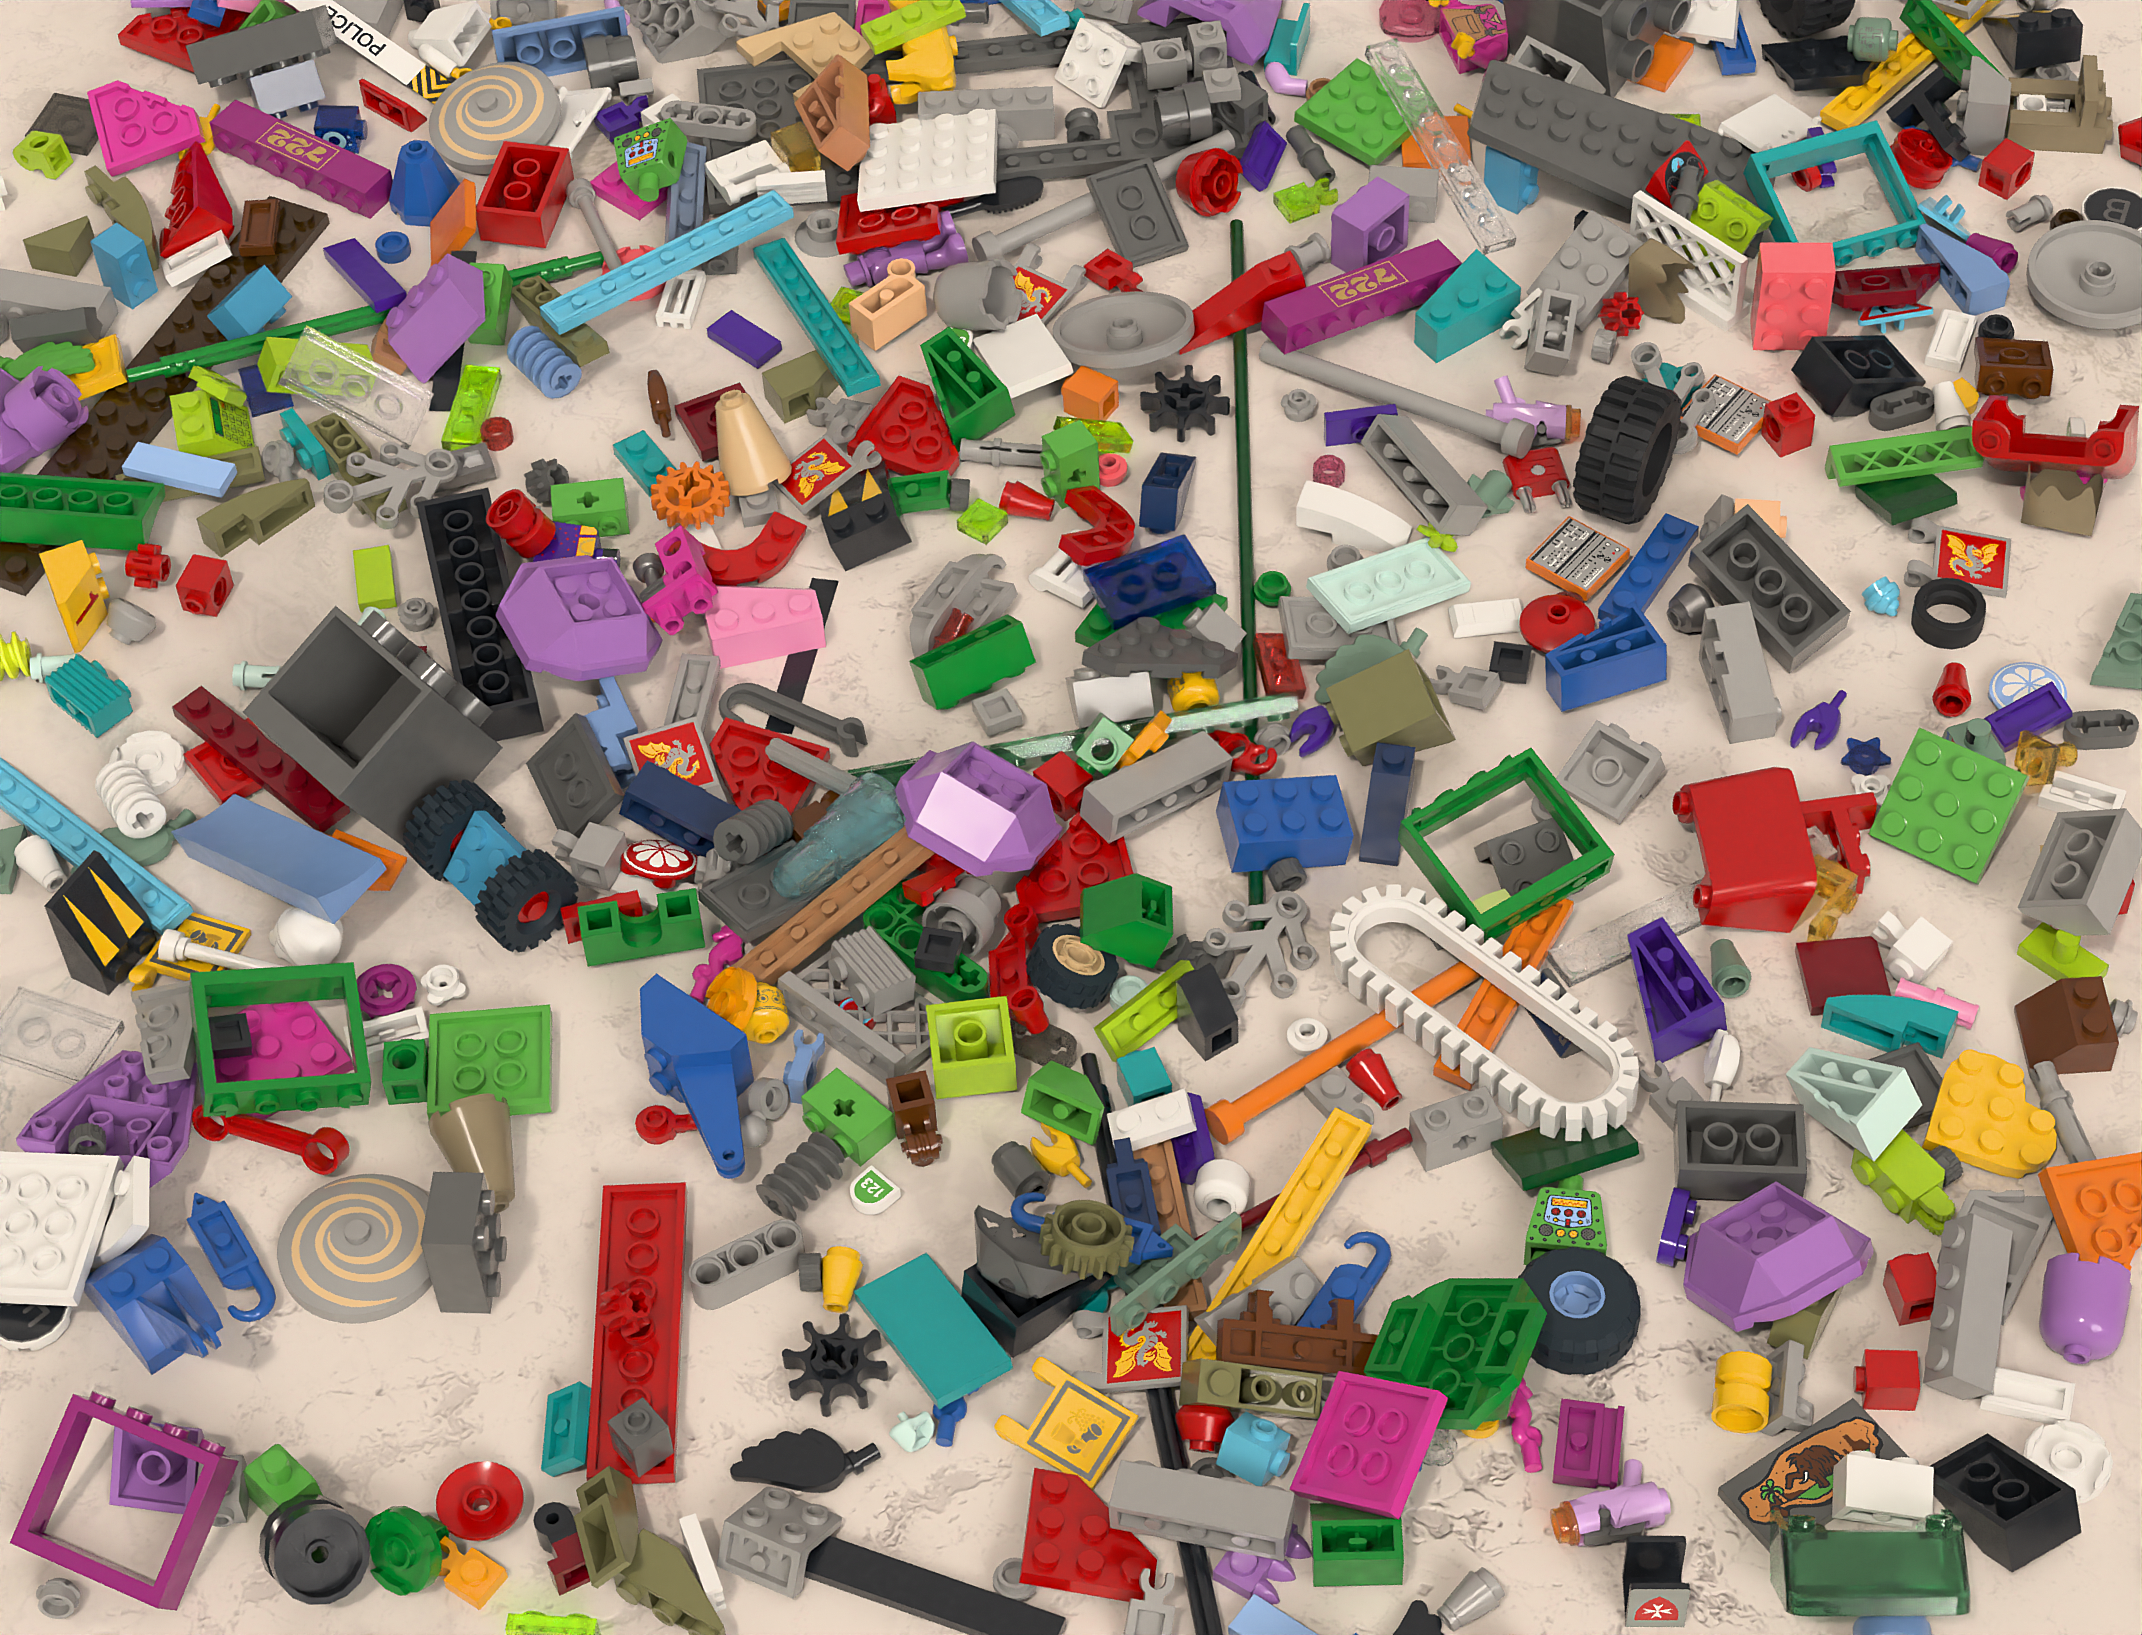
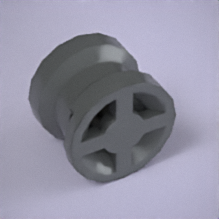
(1082, 125)

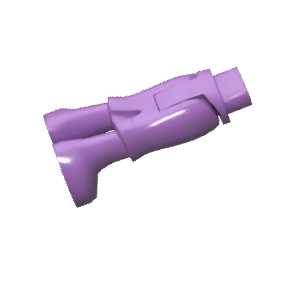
(927, 255)

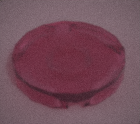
(1409, 20)

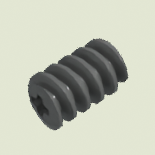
(753, 832)
(801, 1175)

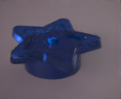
(1863, 765)

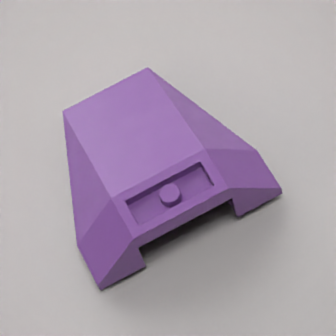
(1246, 21)
(133, 1113)

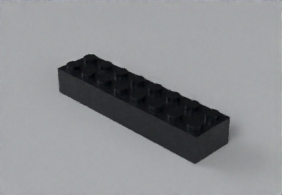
(469, 587)

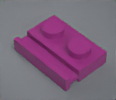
(1588, 1444)

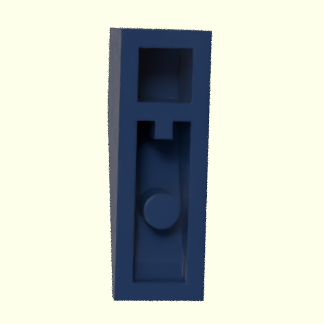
(1166, 492)
(1387, 803)

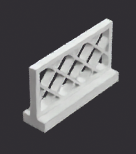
(1705, 294)

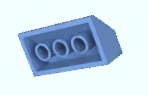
(557, 43)

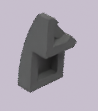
(1196, 955)

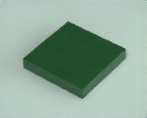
(1906, 497)

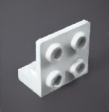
(1096, 60)

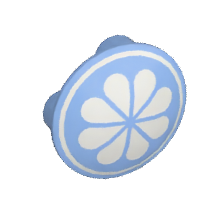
(2019, 680)

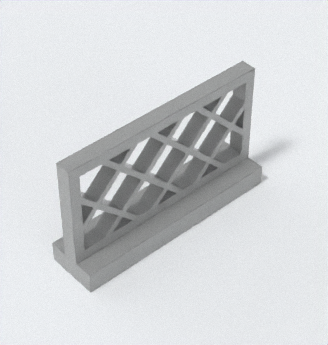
(845, 1028)

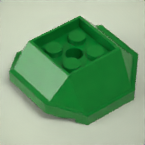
(1463, 1340)

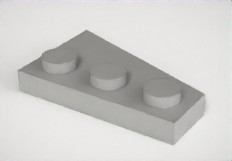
(165, 1031)
(1293, 1292)

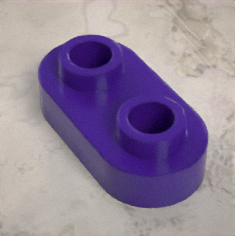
(1672, 1241)

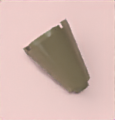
(479, 1140)

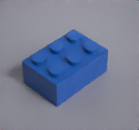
(1284, 820)

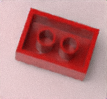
(524, 194)

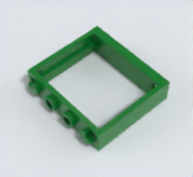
(1541, 895)
(270, 987)

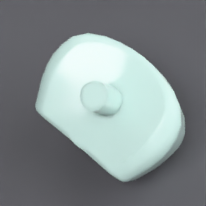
(913, 1432)

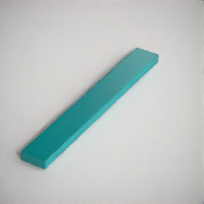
(816, 317)

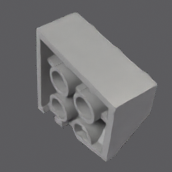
(675, 28)

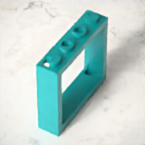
(1831, 147)

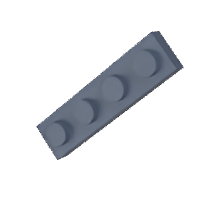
(686, 196)

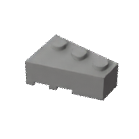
(1738, 673)

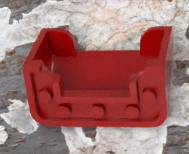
(2005, 446)
(1751, 849)

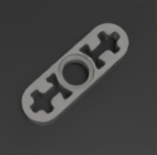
(739, 124)

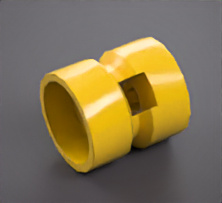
(1741, 1392)

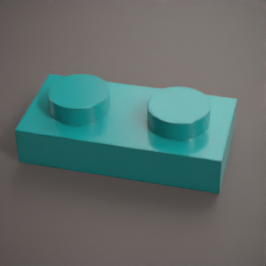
(307, 448)
(642, 459)
(566, 1429)

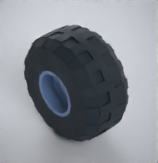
(1588, 1307)

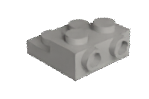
(1611, 771)

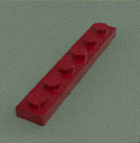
(260, 759)

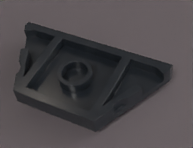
(1818, 63)

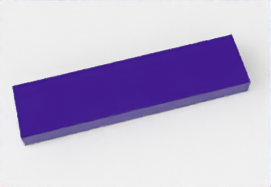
(365, 275)

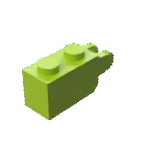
(1907, 1182)

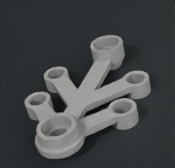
(743, 9)
(1647, 361)
(434, 468)
(1263, 943)

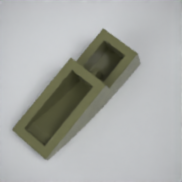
(255, 515)
(607, 1524)

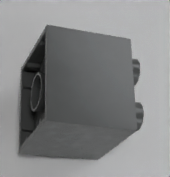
(1604, 35)
(374, 719)

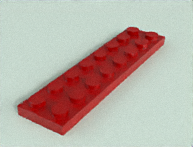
(646, 1246)

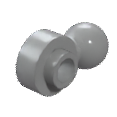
(766, 1101)

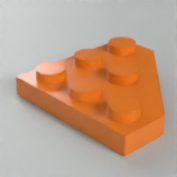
(2098, 1206)

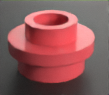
(1111, 469)

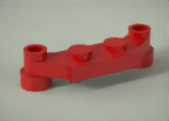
(1009, 966)

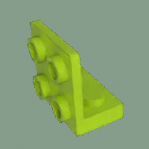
(1727, 218)

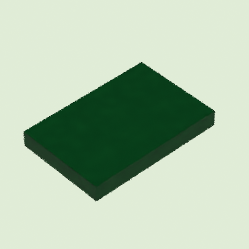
(1541, 1160)

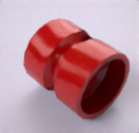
(520, 523)

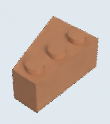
(838, 112)

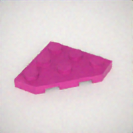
(140, 126)

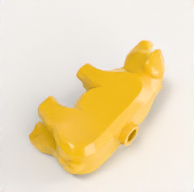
(925, 63)

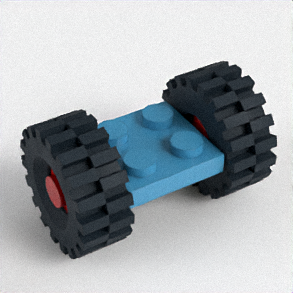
(513, 890)

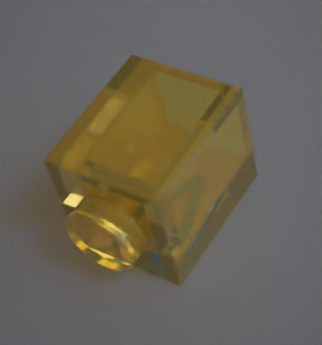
(796, 148)

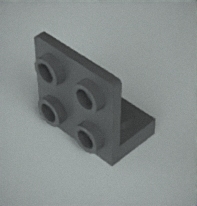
(1526, 854)

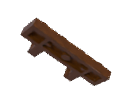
(1265, 1342)

